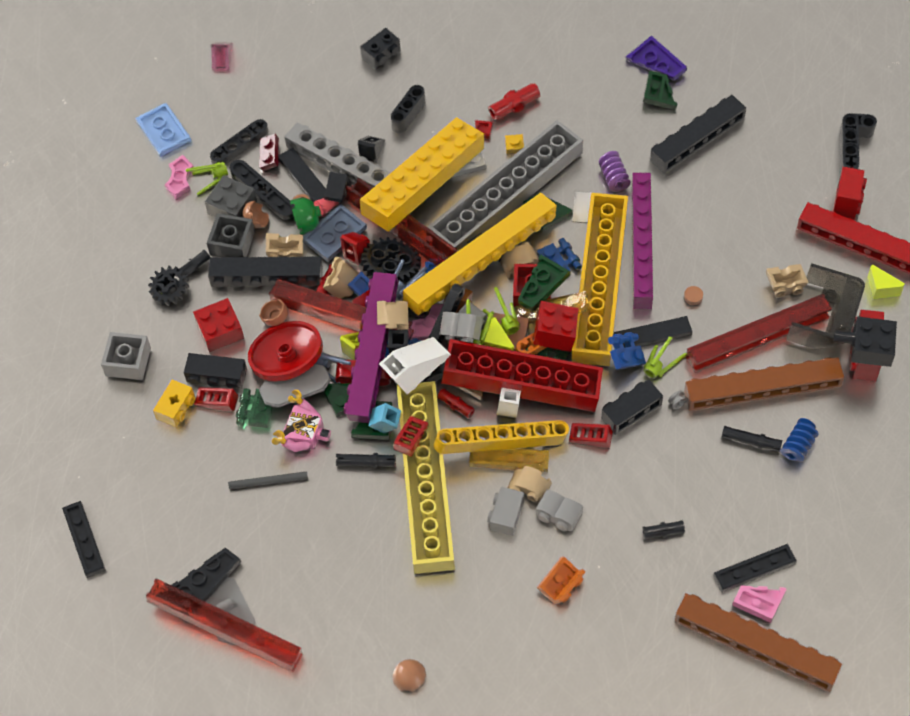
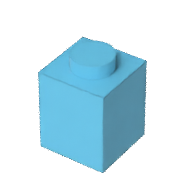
(384, 418)

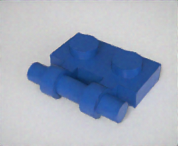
(554, 254)
(626, 357)

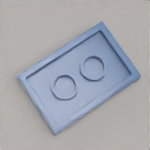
(163, 129)

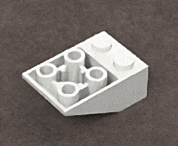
(414, 363)

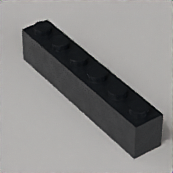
(697, 133)
(264, 271)

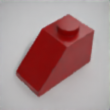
(353, 246)

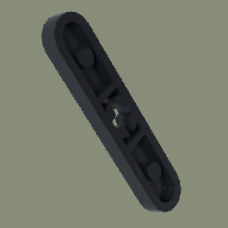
(273, 199)

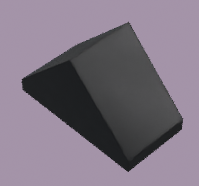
(370, 147)
(336, 187)

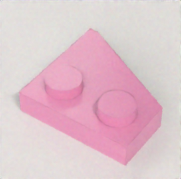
(759, 601)

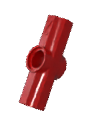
(514, 101)

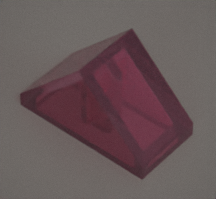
(221, 56)

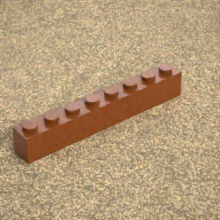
(763, 383)
(758, 642)

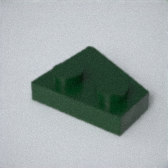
(658, 91)
(337, 396)

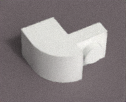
(508, 402)

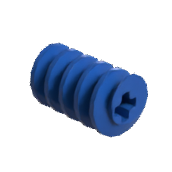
(800, 440)

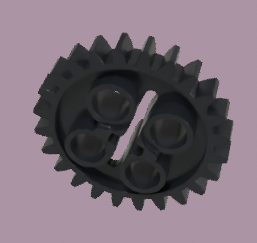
(386, 256)

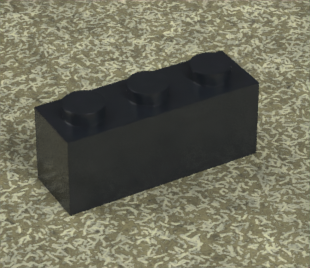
(215, 370)
(631, 406)

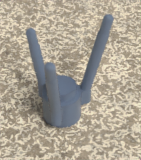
(401, 286)
(326, 360)

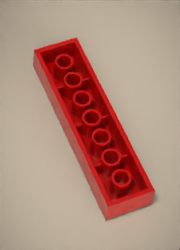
(535, 376)

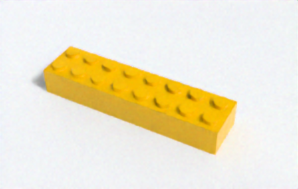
(422, 174)

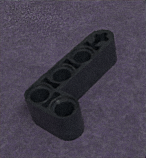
(852, 128)

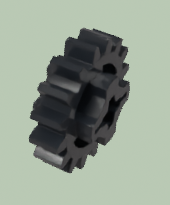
(168, 285)

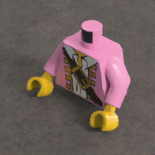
(302, 427)

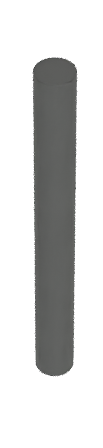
(268, 480)

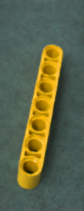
(494, 442)

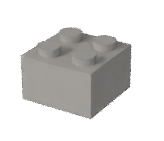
(126, 356)

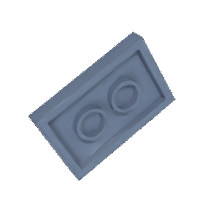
(326, 237)

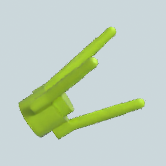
(217, 170)
(509, 323)
(486, 327)
(654, 366)

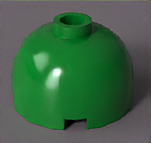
(305, 214)

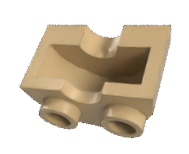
(284, 246)
(518, 255)
(340, 277)
(787, 280)
(393, 315)
(530, 482)

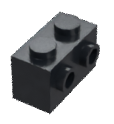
(380, 48)

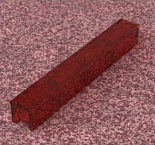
(409, 230)
(321, 305)
(757, 333)
(224, 625)

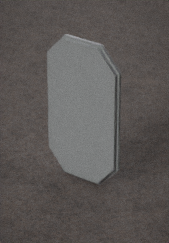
(309, 383)
(230, 599)

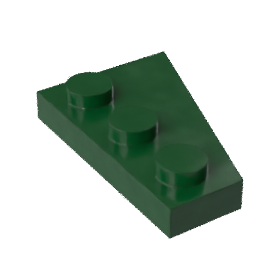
(543, 282)

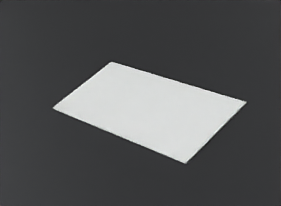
(581, 206)

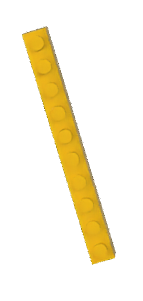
(479, 253)

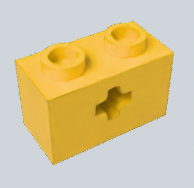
(174, 403)

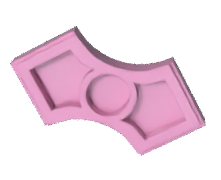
(178, 182)
(423, 327)

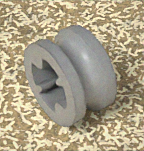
(677, 399)

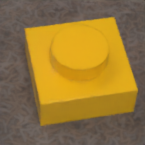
(514, 143)

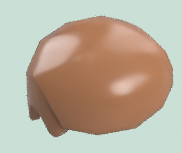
(253, 211)
(273, 312)
(409, 675)

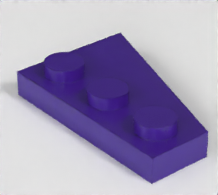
(657, 58)

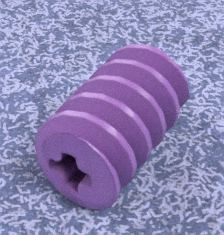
(614, 171)

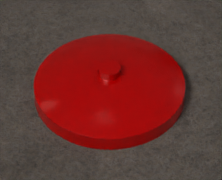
(285, 351)

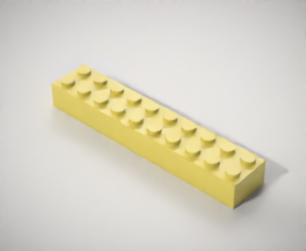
(426, 484)

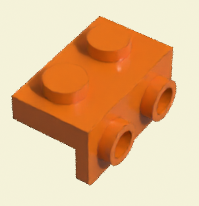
(561, 581)

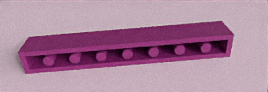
(642, 241)
(371, 350)

